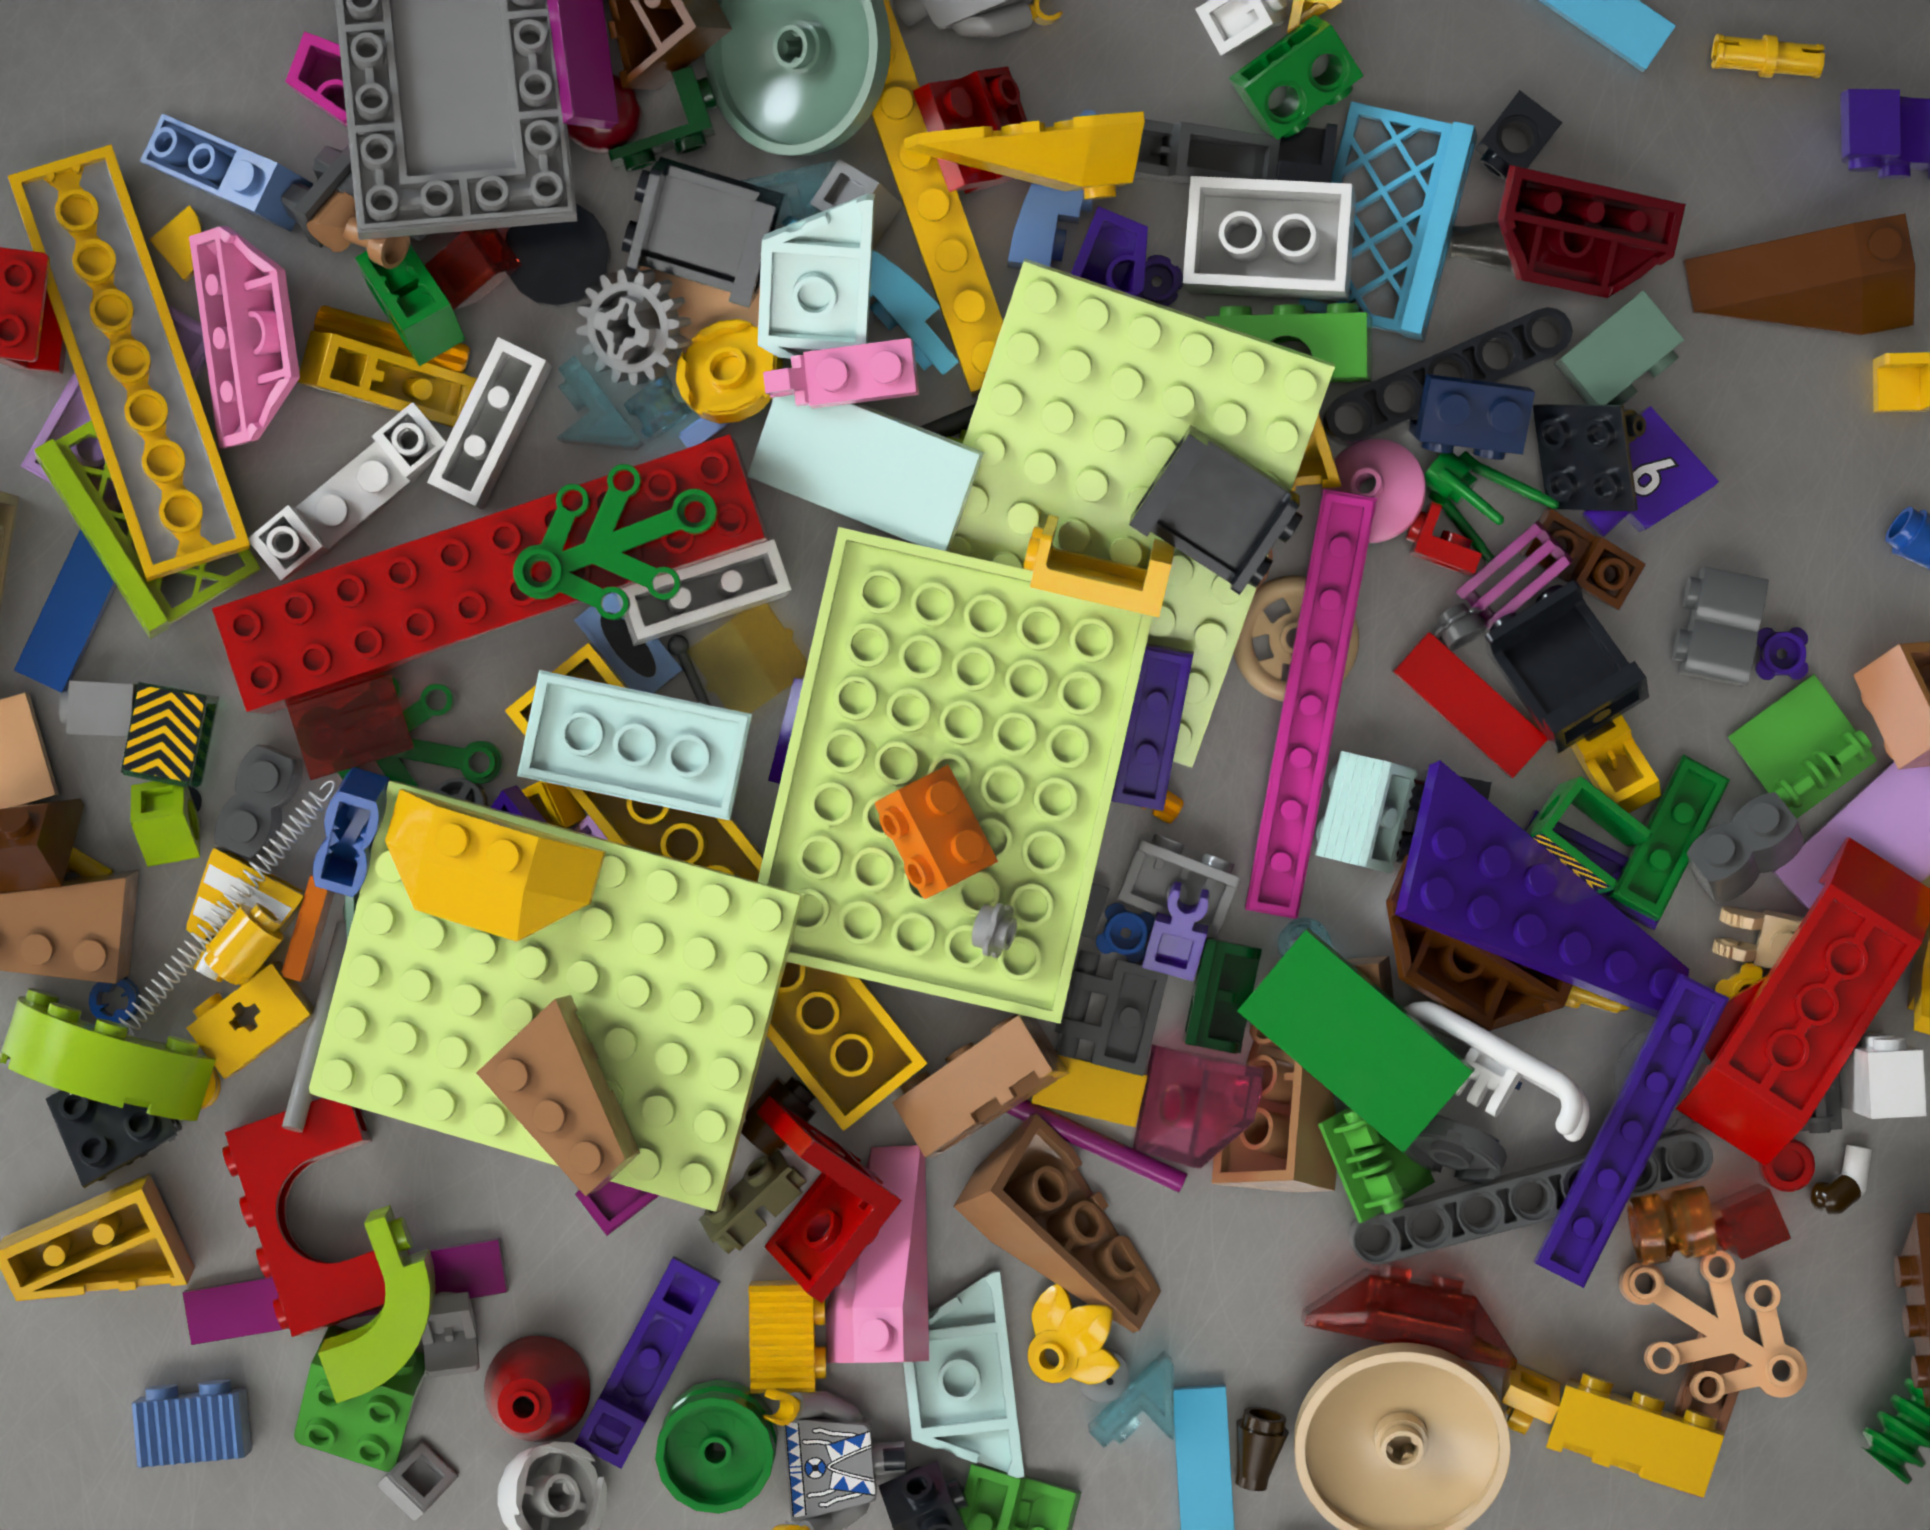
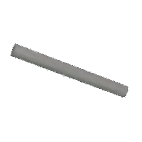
(300, 1098)

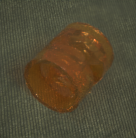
(1671, 1225)

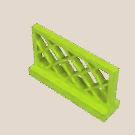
(113, 546)

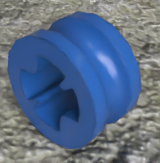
(98, 1008)

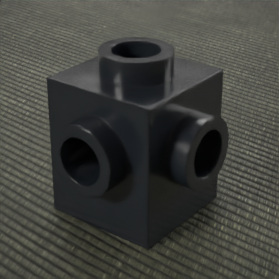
(924, 1500)

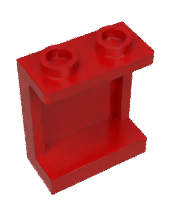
(27, 320)

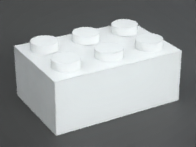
(1269, 238)

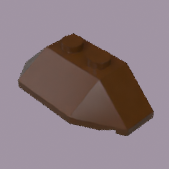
(1467, 978)

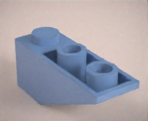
(222, 170)

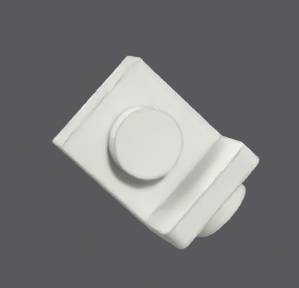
(1239, 21)

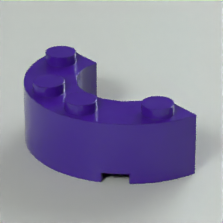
(1884, 132)

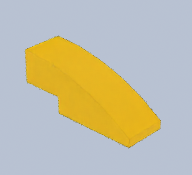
(1617, 765)

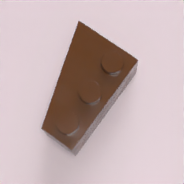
(663, 37)

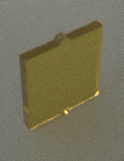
(749, 659)

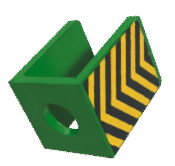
(1600, 810)

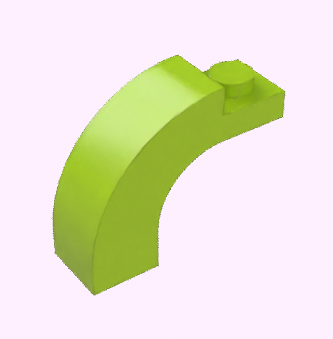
(378, 1350)

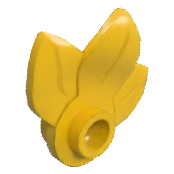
(1076, 1337)

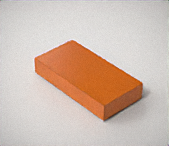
(307, 932)

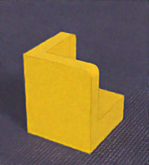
(1901, 382)

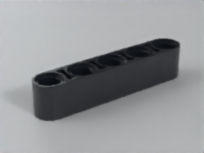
(1466, 358)

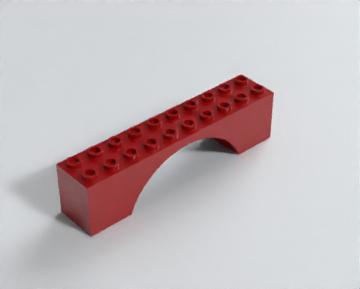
(462, 581)

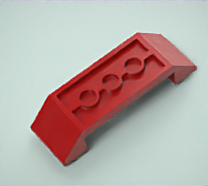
(1812, 1005)

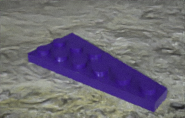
(1507, 894)

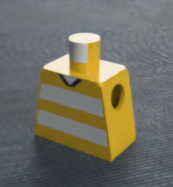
(221, 872)

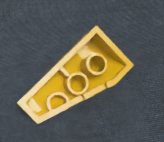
(1072, 155)

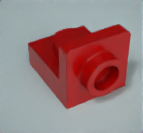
(1448, 551)

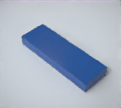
(67, 618)

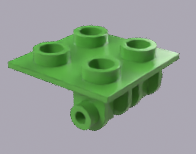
(1803, 747)
(1370, 1166)

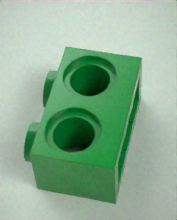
(1290, 65)
(413, 305)

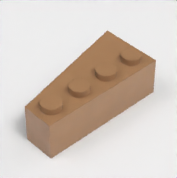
(71, 929)

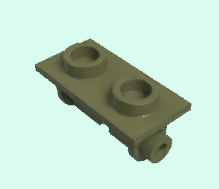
(766, 1183)

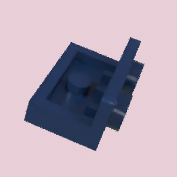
(1473, 415)

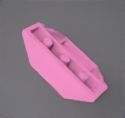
(244, 333)

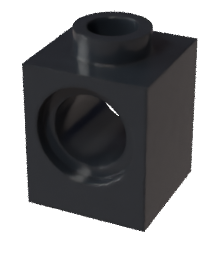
(1529, 117)

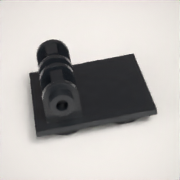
(1588, 455)
(106, 1136)

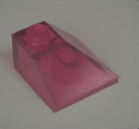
(1195, 1105)

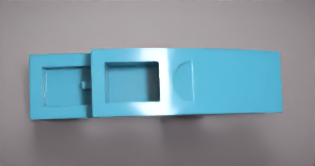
(908, 305)

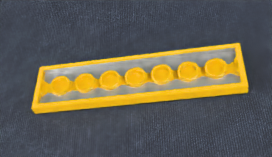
(129, 363)

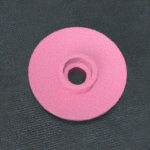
(1398, 486)

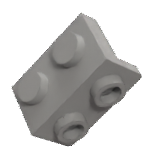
(1160, 864)

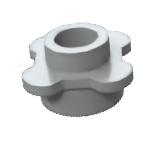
(994, 929)

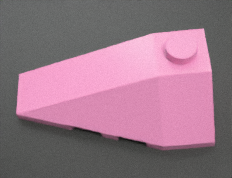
(883, 1299)

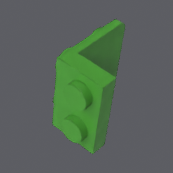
(364, 1427)

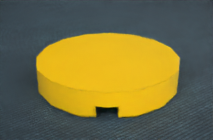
(724, 372)

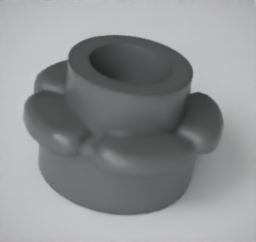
(1459, 626)

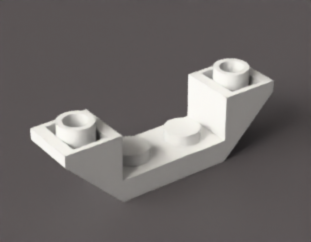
(351, 496)

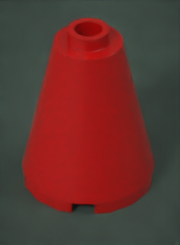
(547, 1374)

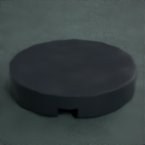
(559, 259)

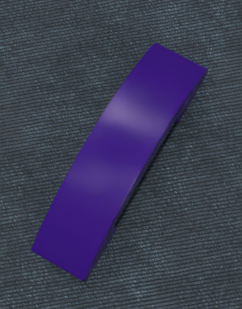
(647, 1362)

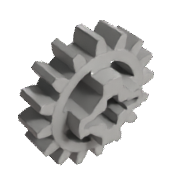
(627, 330)

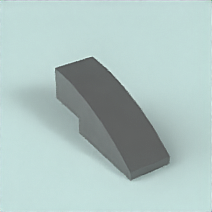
(1190, 149)

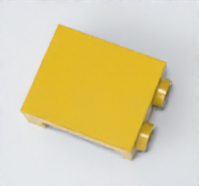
(1098, 578)

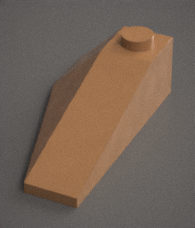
(1284, 1143)
(1045, 1215)

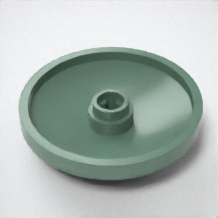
(799, 71)

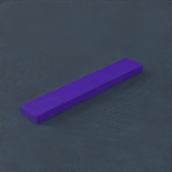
(1631, 1130)

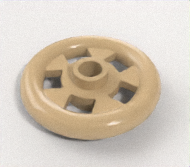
(1267, 673)

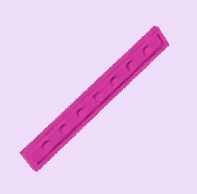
(1310, 703)

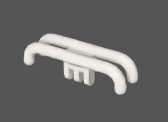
(1502, 1065)

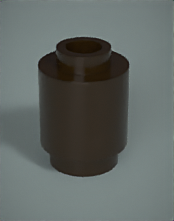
(790, 1094)

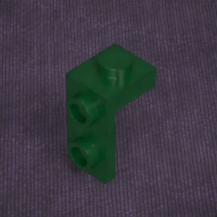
(696, 101)

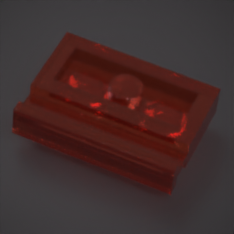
(350, 726)

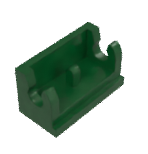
(1220, 988)

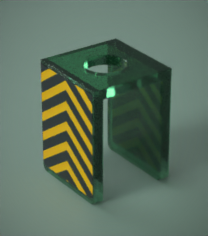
(169, 735)

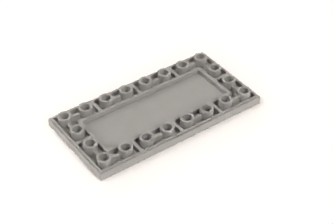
(453, 116)

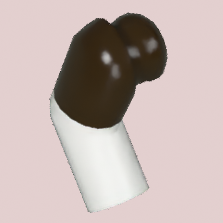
(1849, 1186)

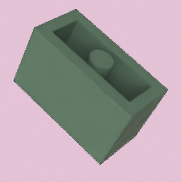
(1620, 352)

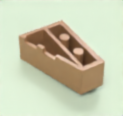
(979, 1084)
(561, 1097)

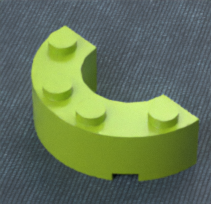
(102, 1061)

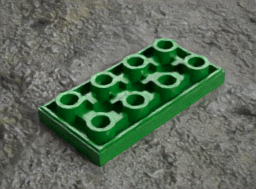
(1355, 1040)

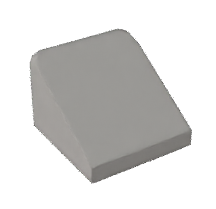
(417, 1480)

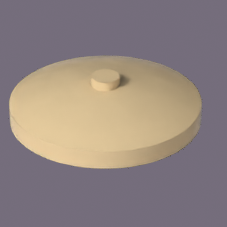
(1401, 1441)

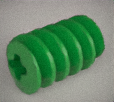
(1901, 1433)

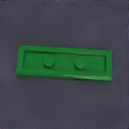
(1676, 823)

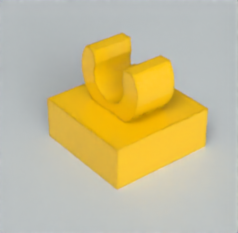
(1528, 1397)

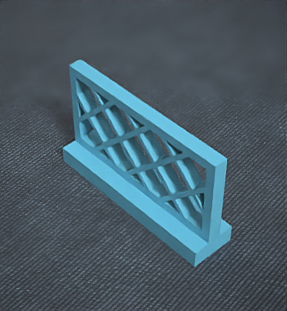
(1436, 216)

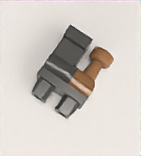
(330, 214)

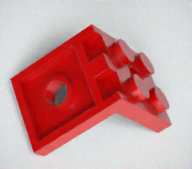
(842, 1198)

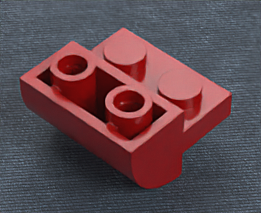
(974, 100)

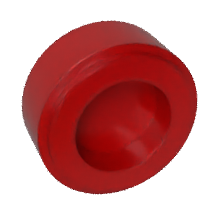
(1790, 1168)

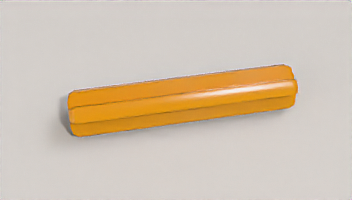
(383, 336)

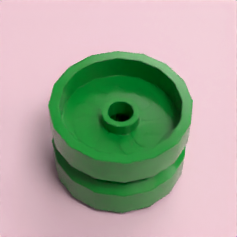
(686, 1453)

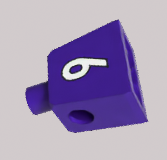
(1664, 478)

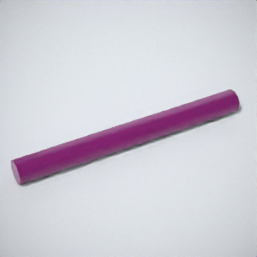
(1105, 1146)

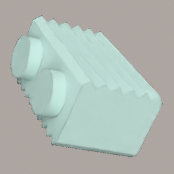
(1365, 811)

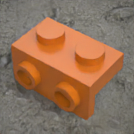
(935, 832)

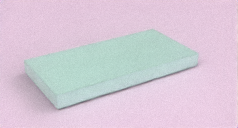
(868, 468)
(634, 745)

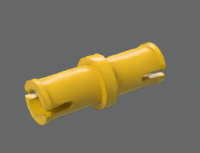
(1767, 56)

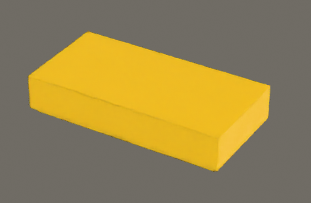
(1095, 1092)

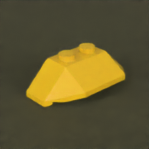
(487, 868)

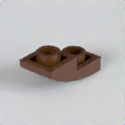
(1597, 564)

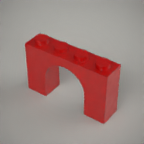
(268, 1163)

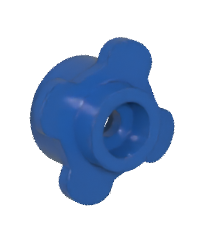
(1111, 938)

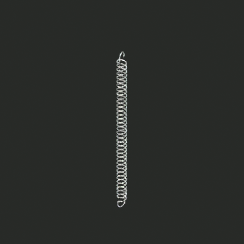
(219, 916)

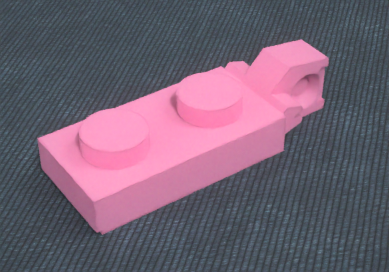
(847, 374)

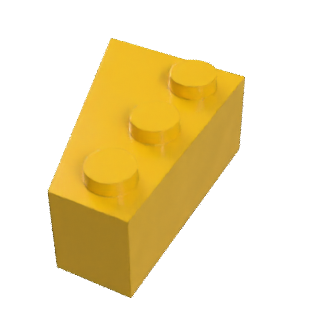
(98, 1245)
(1636, 1435)

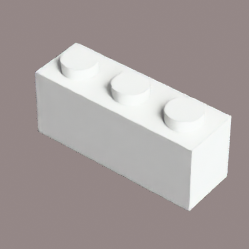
(490, 423)
(707, 592)
(1884, 1078)

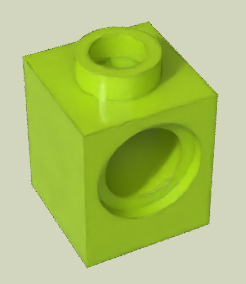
(164, 822)

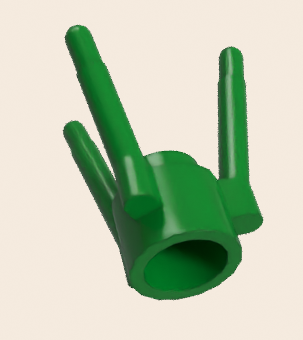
(1452, 479)

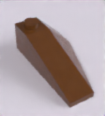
(1828, 279)

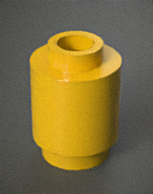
(244, 943)

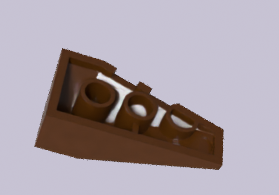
(37, 844)

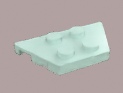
(817, 281)
(966, 1388)

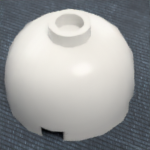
(552, 1489)

